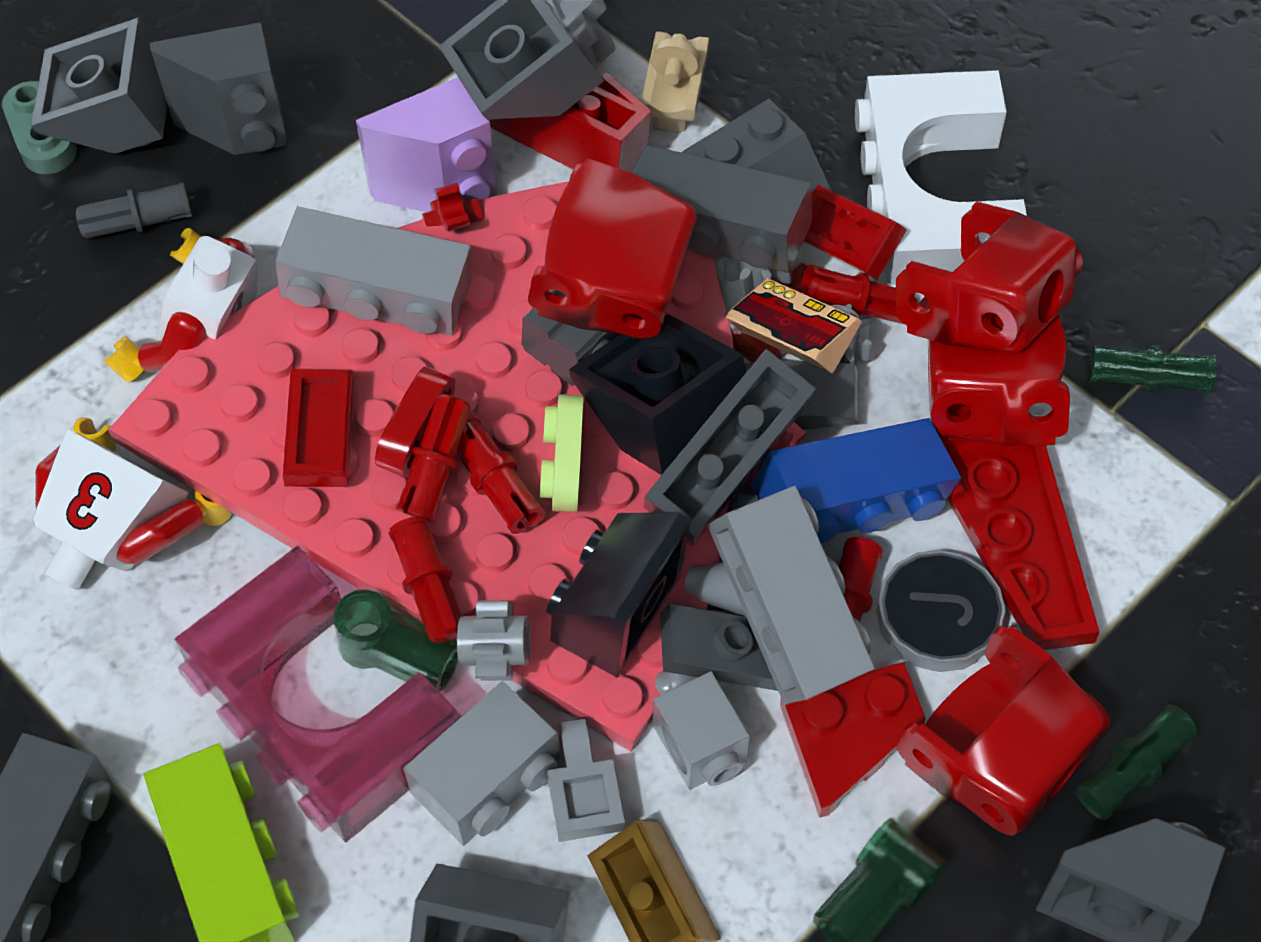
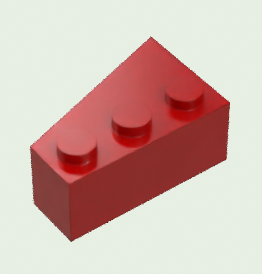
(601, 126)

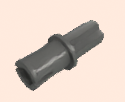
(133, 211)

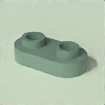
(39, 152)

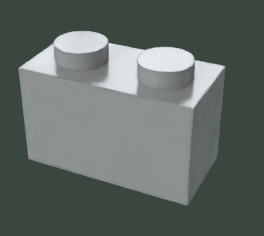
(483, 764)

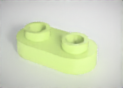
(564, 430)

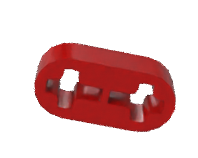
(410, 420)

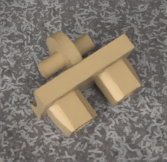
(674, 80)

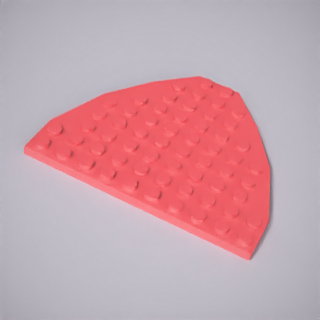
(221, 429)

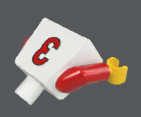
(210, 286)
(109, 506)

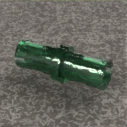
(1152, 368)
(1136, 762)

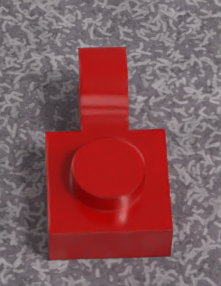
(451, 209)

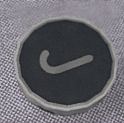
(939, 610)

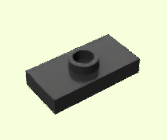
(712, 641)

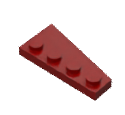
(1023, 538)

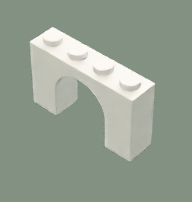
(918, 117)

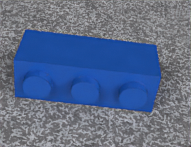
(865, 477)

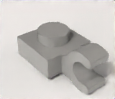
(581, 21)
(584, 791)

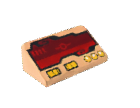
(795, 324)

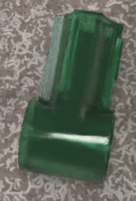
(398, 644)
(888, 874)

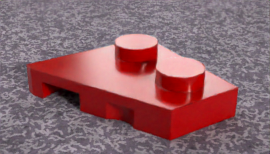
(851, 731)

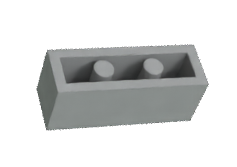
(373, 271)
(792, 595)

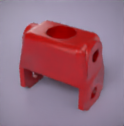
(612, 253)
(1002, 288)
(990, 392)
(1006, 734)

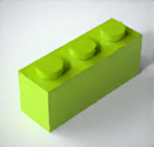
(220, 849)

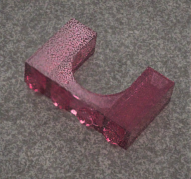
(342, 771)

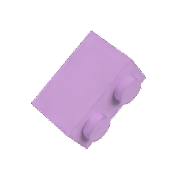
(426, 146)

